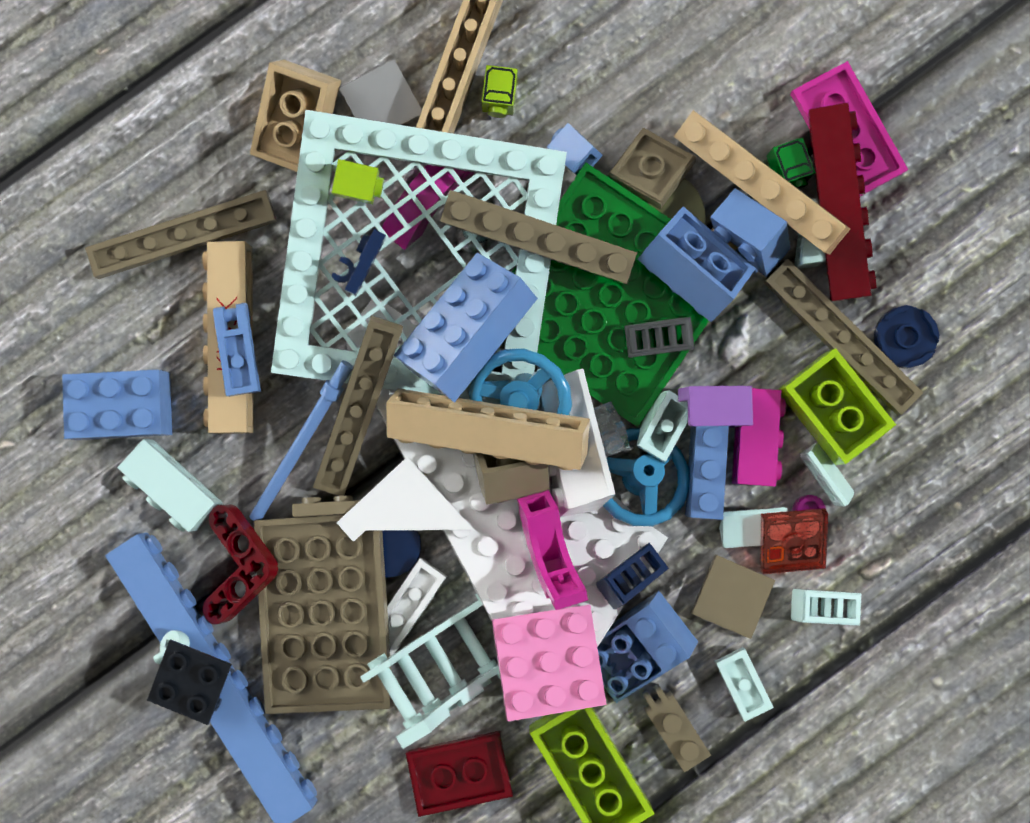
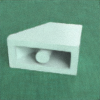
(663, 425)

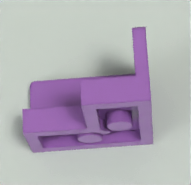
(718, 405)

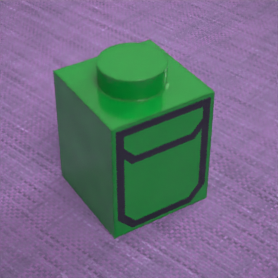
(792, 162)

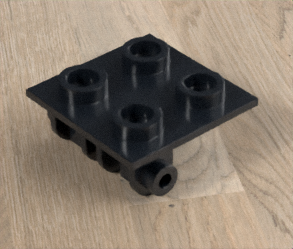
(189, 682)

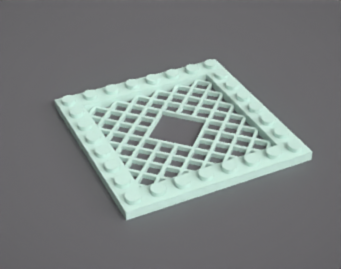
(331, 132)

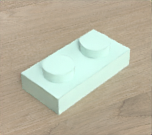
(743, 684)

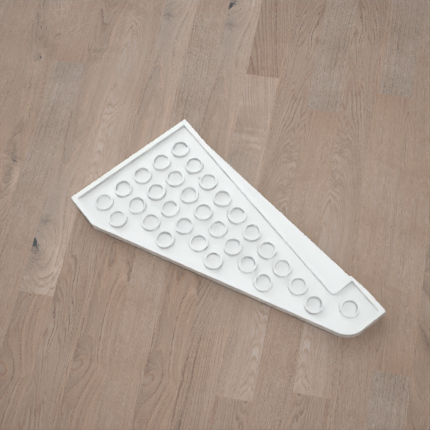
(496, 547)

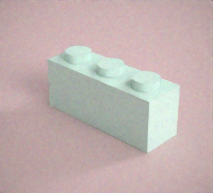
(168, 485)

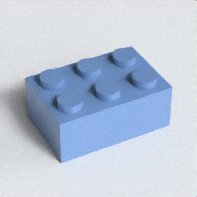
(117, 404)

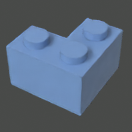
(754, 229)

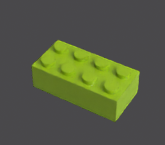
(590, 768)

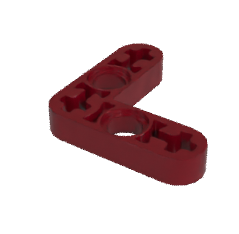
(247, 562)

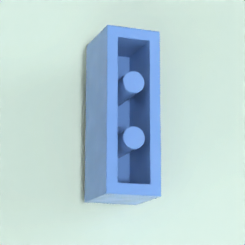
(707, 472)

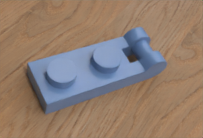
(236, 350)

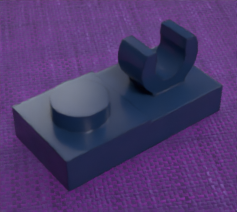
(369, 249)

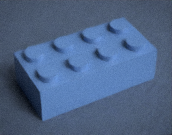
(466, 326)

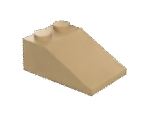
(281, 114)

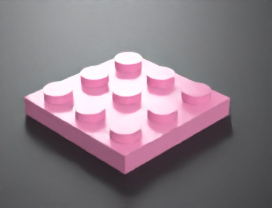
(548, 662)

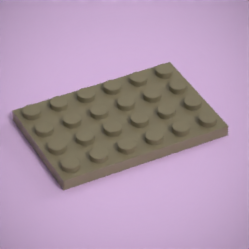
(322, 617)

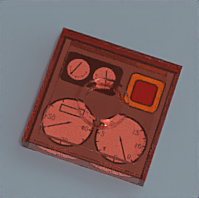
(793, 541)

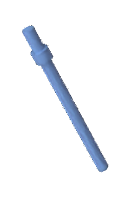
(329, 393)

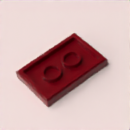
(459, 773)

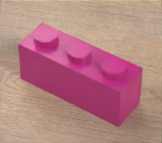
(758, 445)

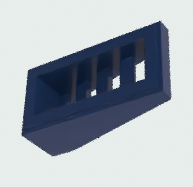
(615, 587)

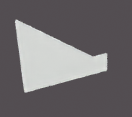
(402, 502)

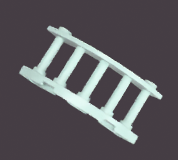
(461, 692)

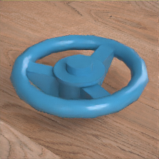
(524, 388)
(642, 479)

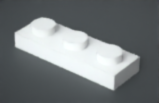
(412, 601)

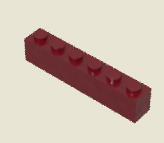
(839, 194)

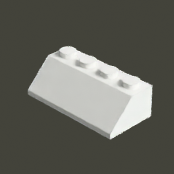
(592, 485)

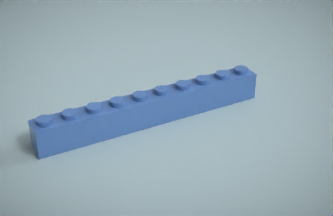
(240, 717)

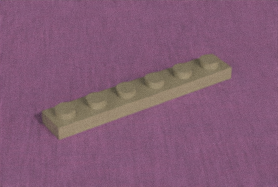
(181, 234)
(537, 237)
(841, 333)
(358, 405)

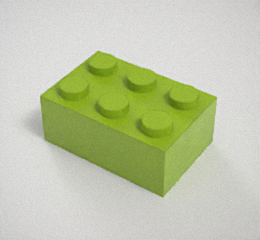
(836, 407)

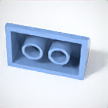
(697, 264)

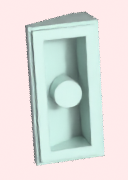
(827, 475)
(743, 527)

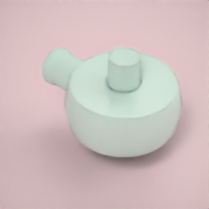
(175, 635)

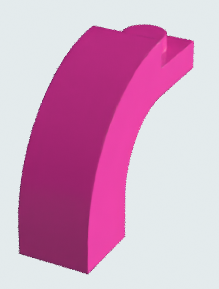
(427, 198)
(549, 552)

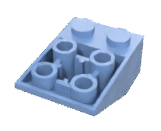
(643, 646)

